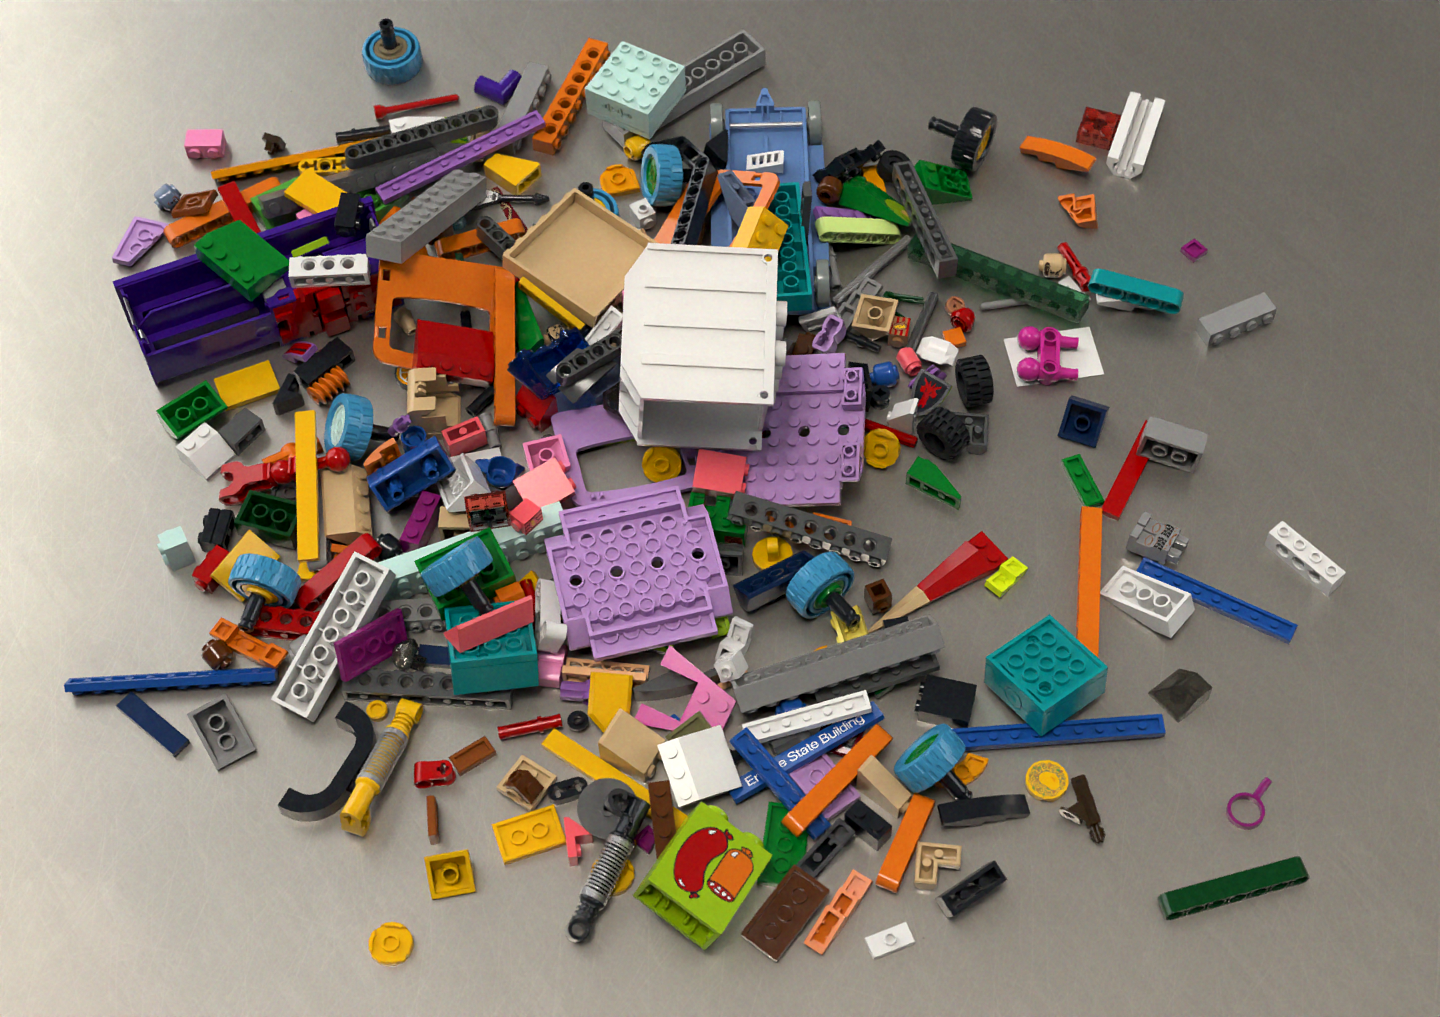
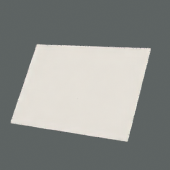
(1083, 359)

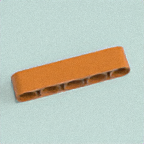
(470, 244)
(905, 842)

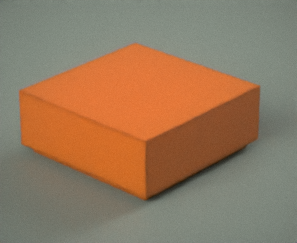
(954, 336)

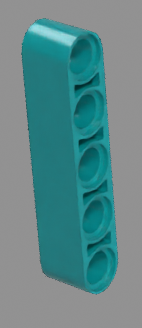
(1136, 291)

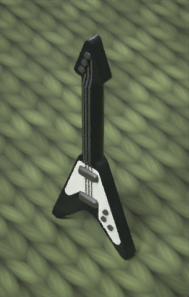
(495, 198)

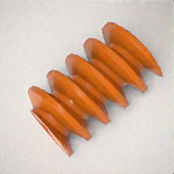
(328, 385)

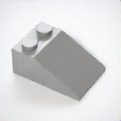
(221, 731)

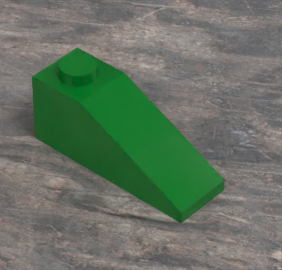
(930, 480)

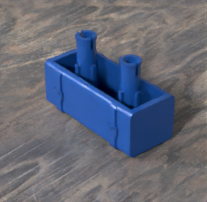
(410, 473)

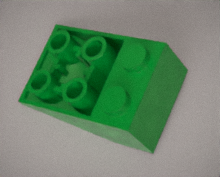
(943, 183)

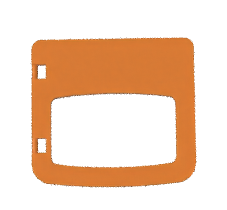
(432, 280)

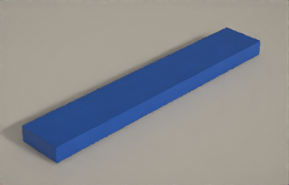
(774, 777)

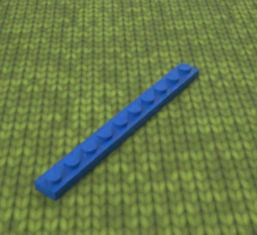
(164, 680)
(1065, 733)

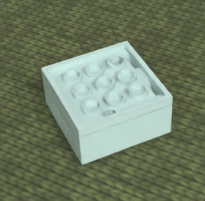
(635, 89)

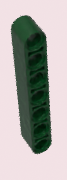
(1233, 888)

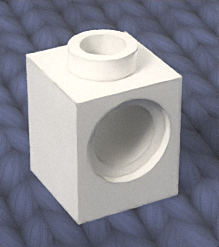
(731, 666)

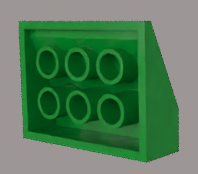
(241, 258)
(493, 577)

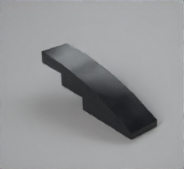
(983, 809)

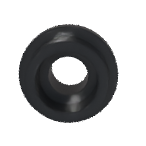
(578, 726)

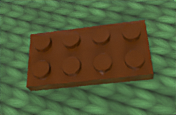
(785, 913)

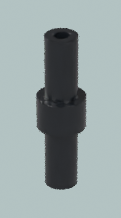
(862, 341)

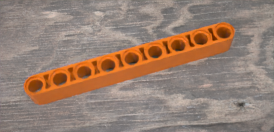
(504, 347)
(1089, 578)

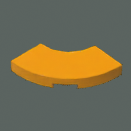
(968, 769)

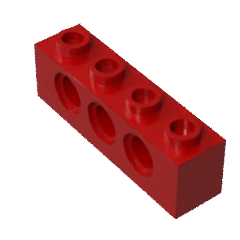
(276, 626)

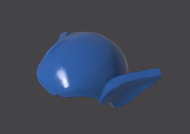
(500, 470)

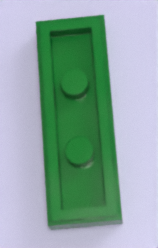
(1082, 481)

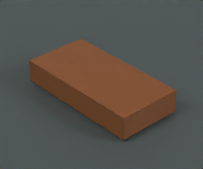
(472, 755)
(432, 819)

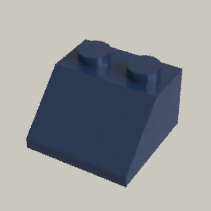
(1083, 421)

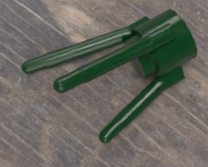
(905, 298)

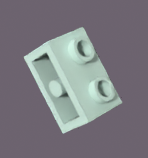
(175, 549)

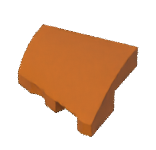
(1081, 209)

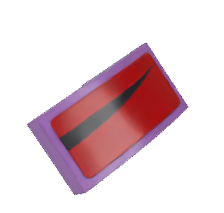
(300, 351)

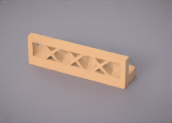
(582, 673)

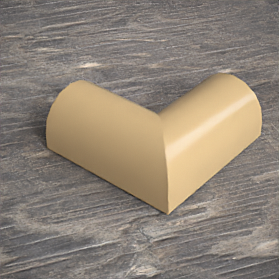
(929, 858)

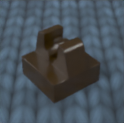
(273, 143)

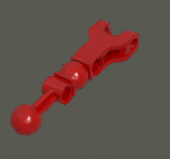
(266, 475)

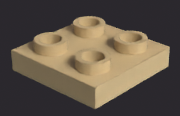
(544, 776)

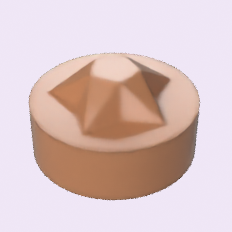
(953, 304)

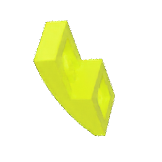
(1007, 576)

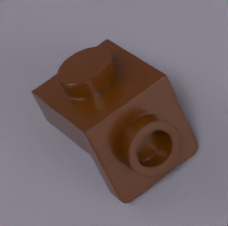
(804, 344)
(524, 785)

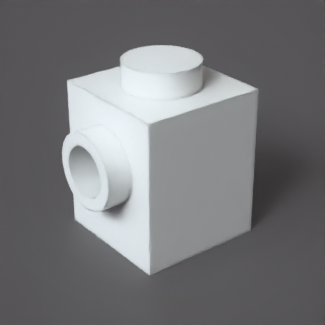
(642, 214)

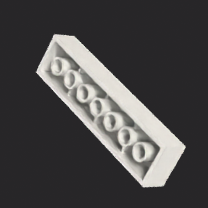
(345, 611)

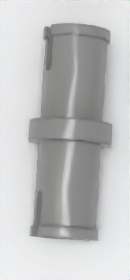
(491, 430)

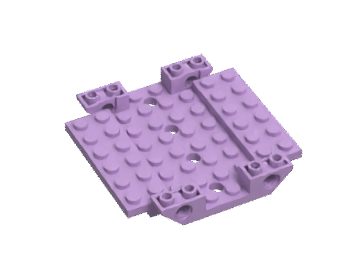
(810, 470)
(646, 603)

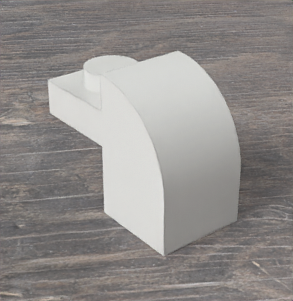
(737, 637)

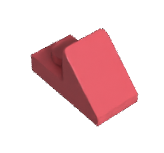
(575, 837)

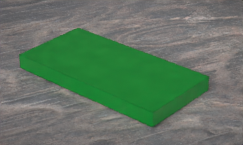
(782, 844)

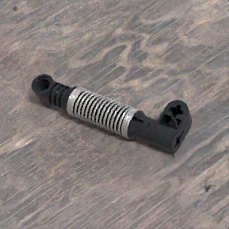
(618, 847)

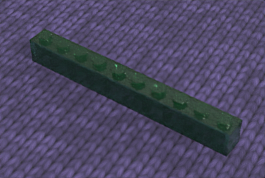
(1011, 282)

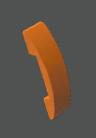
(247, 645)

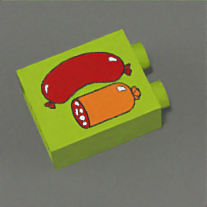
(703, 875)

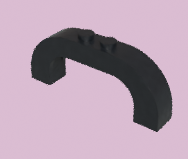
(330, 800)

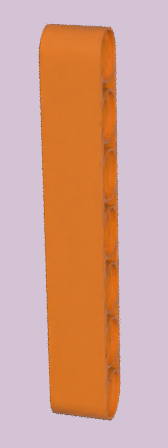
(196, 226)
(835, 781)

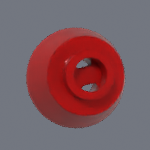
(963, 318)

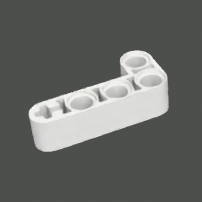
(548, 627)

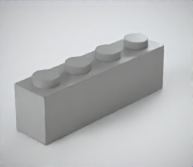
(1236, 319)

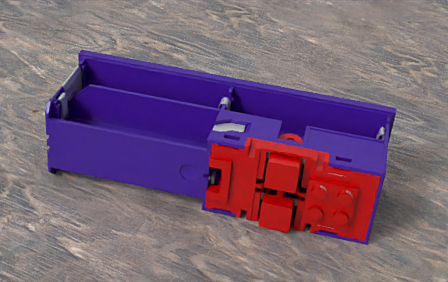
(195, 318)

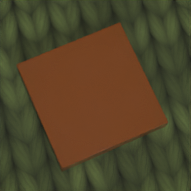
(194, 203)

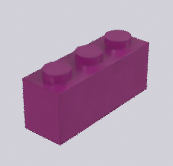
(421, 522)

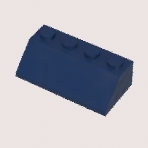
(770, 582)

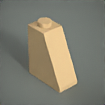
(882, 787)

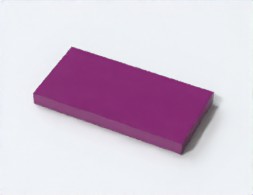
(369, 644)

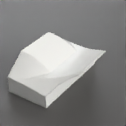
(937, 351)

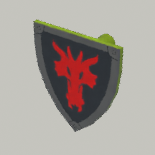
(930, 391)

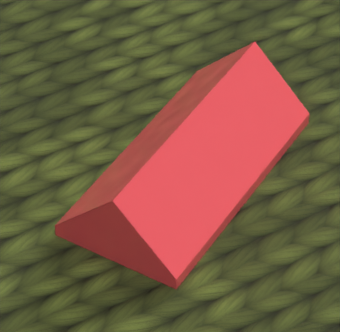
(491, 625)

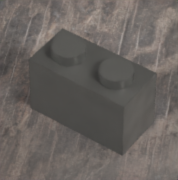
(242, 430)

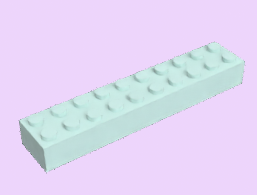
(513, 544)

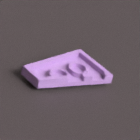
(137, 240)

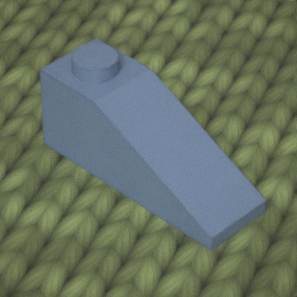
(735, 195)

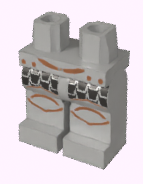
(1156, 540)

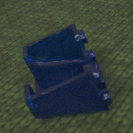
(533, 367)

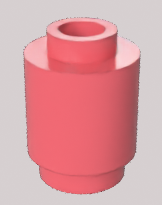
(909, 361)

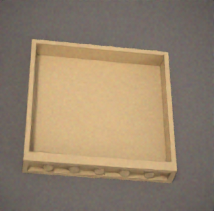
(578, 255)

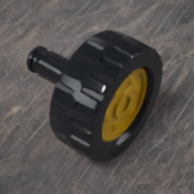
(971, 138)

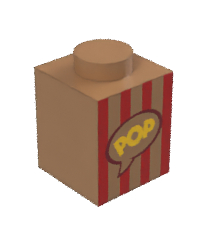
(899, 332)

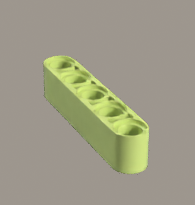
(857, 230)

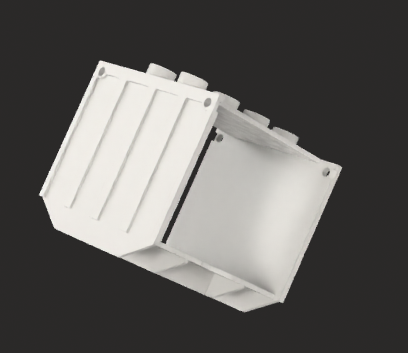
(701, 346)

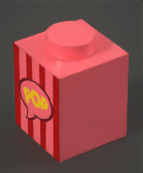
(526, 516)

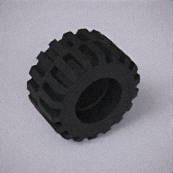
(974, 380)
(943, 433)

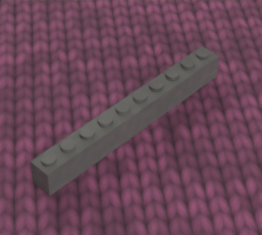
(352, 180)

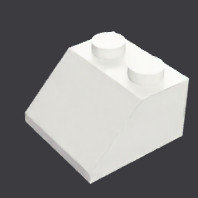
(205, 451)

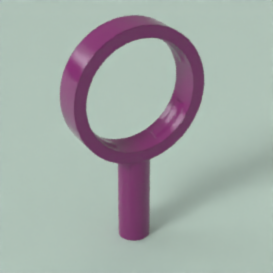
(1255, 798)

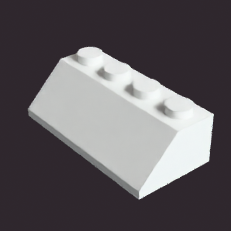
(463, 482)

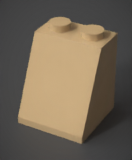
(630, 747)

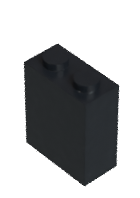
(945, 702)

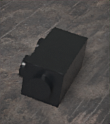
(348, 214)

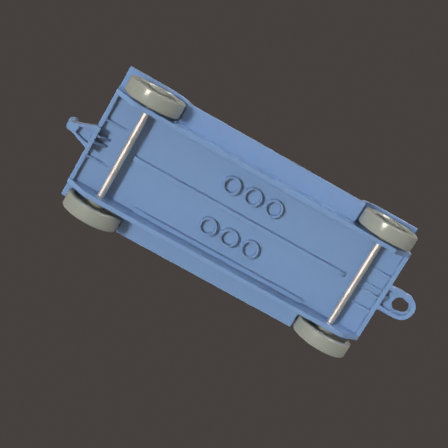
(770, 130)

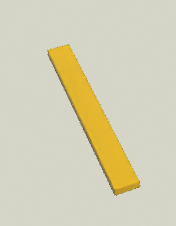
(307, 486)
(595, 767)

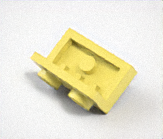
(845, 633)

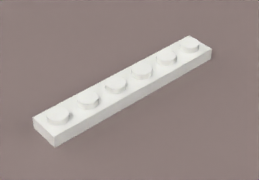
(810, 717)

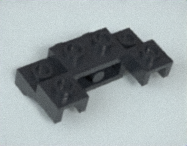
(849, 163)

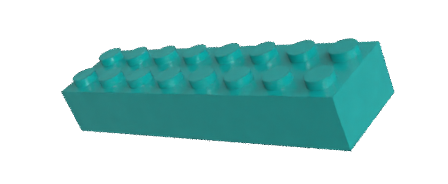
(793, 263)

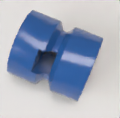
(413, 437)

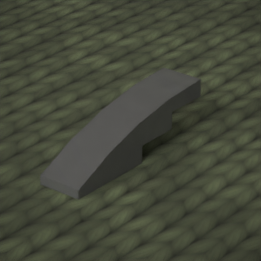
(669, 687)

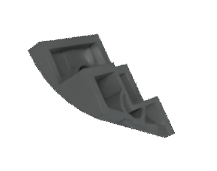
(580, 387)

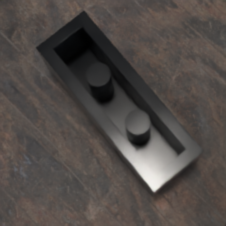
(321, 362)
(971, 889)

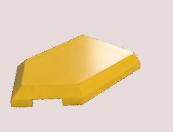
(607, 695)

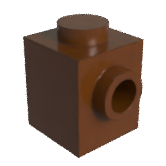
(878, 596)

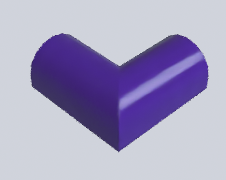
(495, 91)

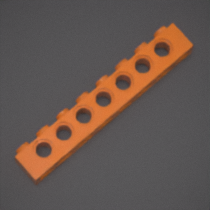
(570, 97)

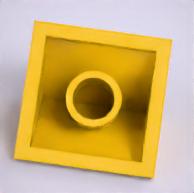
(450, 874)

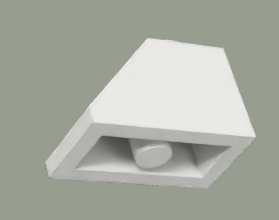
(904, 416)

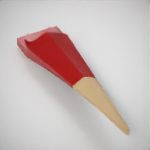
(964, 566)

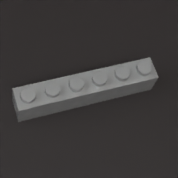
(525, 99)

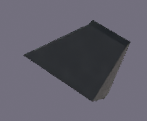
(717, 150)

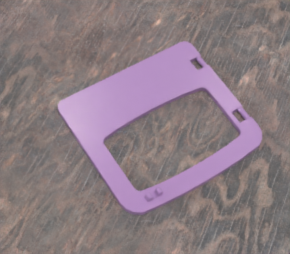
(596, 427)

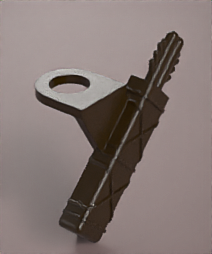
(1084, 809)

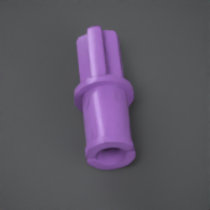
(399, 425)

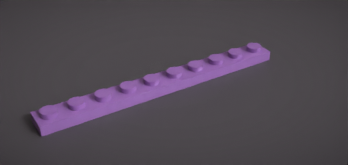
(460, 157)

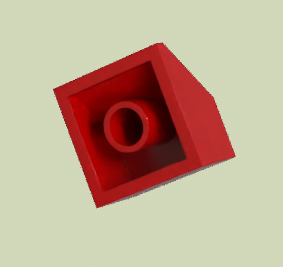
(536, 411)

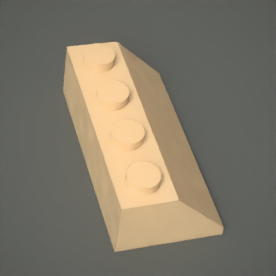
(345, 504)

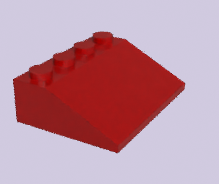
(454, 350)

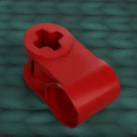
(433, 773)

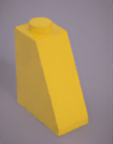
(512, 173)

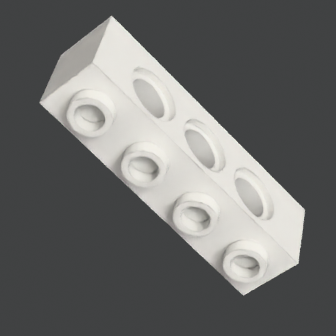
(329, 271)
(1305, 558)

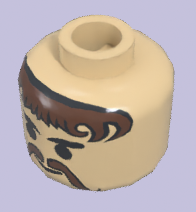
(1052, 265)

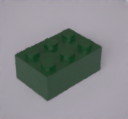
(269, 518)

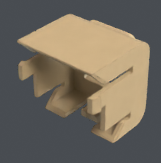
(431, 402)

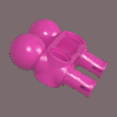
(1047, 366)

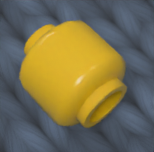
(634, 146)

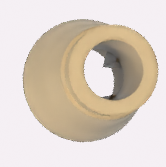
(405, 320)

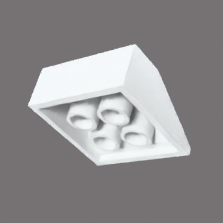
(699, 766)

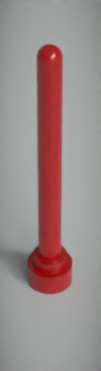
(382, 111)

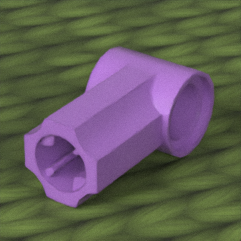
(575, 691)

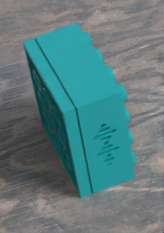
(496, 664)
(1045, 674)

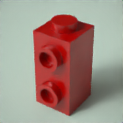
(202, 572)

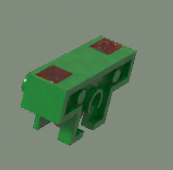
(724, 530)

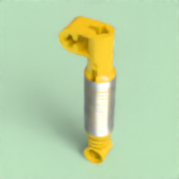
(370, 781)

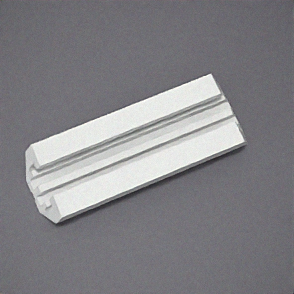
(1134, 136)

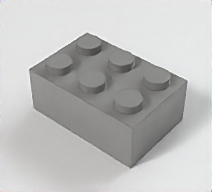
(1172, 444)

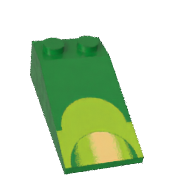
(872, 200)

